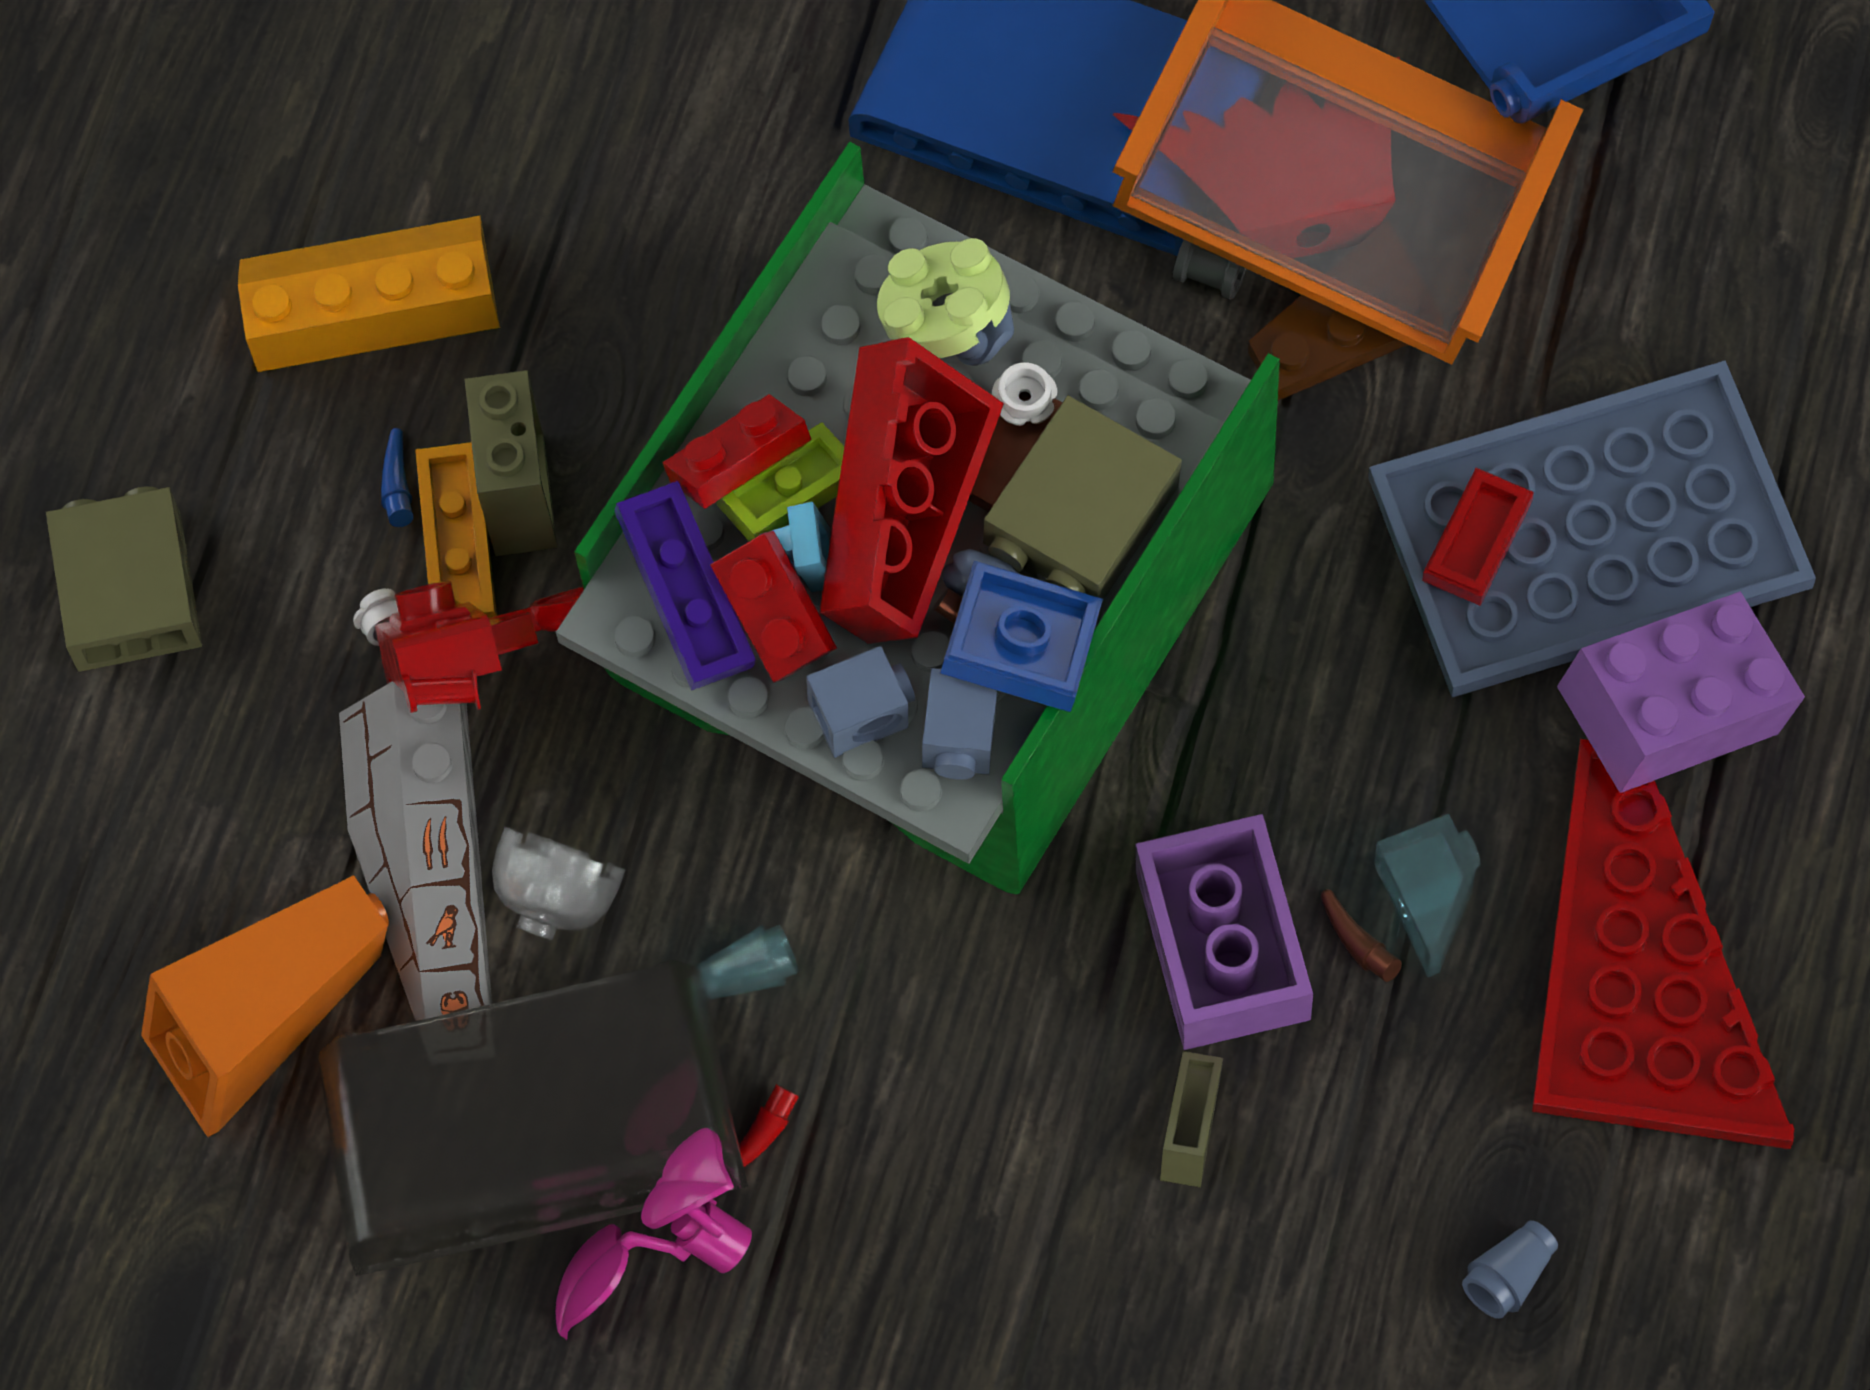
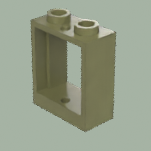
(510, 463)

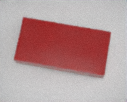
(1478, 536)

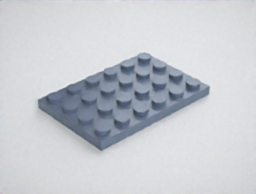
(1631, 519)

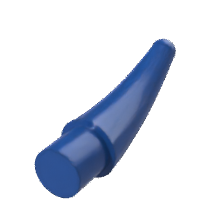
(394, 489)

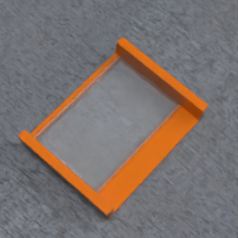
(1339, 171)

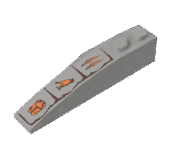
(419, 844)

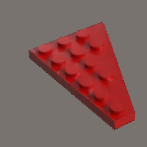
(1638, 983)

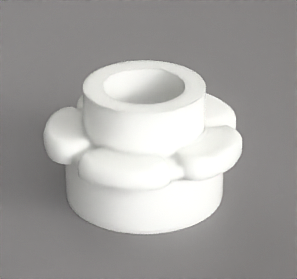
(1030, 379)
(375, 610)

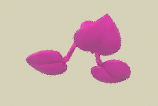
(681, 1196)

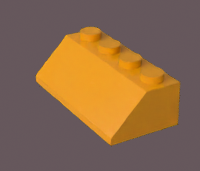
(367, 294)

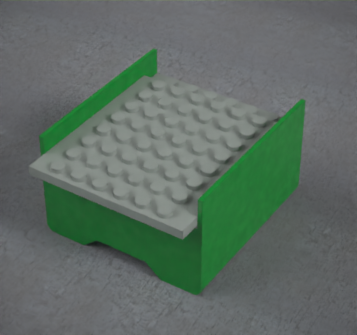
(801, 344)

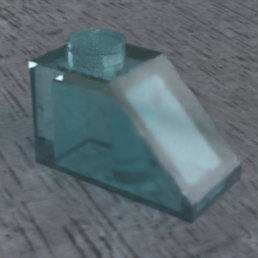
(1430, 883)

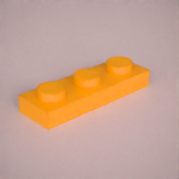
(455, 525)

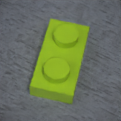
(798, 478)

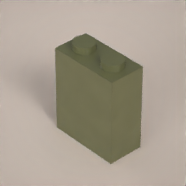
(1081, 501)
(123, 578)

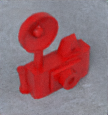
(441, 646)

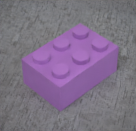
(1680, 691)
(1223, 932)

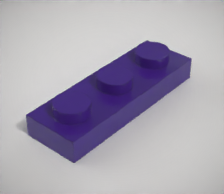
(684, 585)

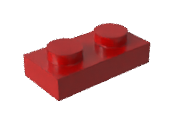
(737, 450)
(773, 606)

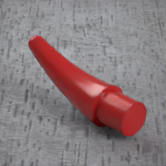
(768, 1123)

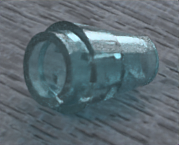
(749, 964)

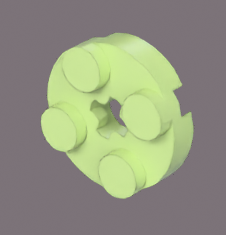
(941, 269)

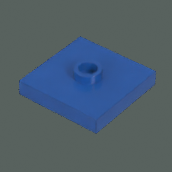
(1022, 636)

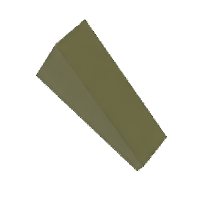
(1191, 1119)

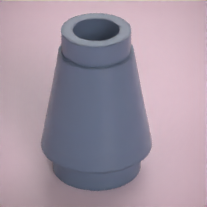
(1507, 1272)

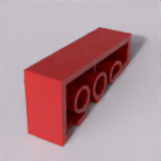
(902, 487)

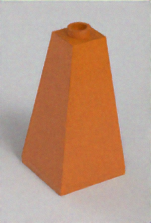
(251, 998)

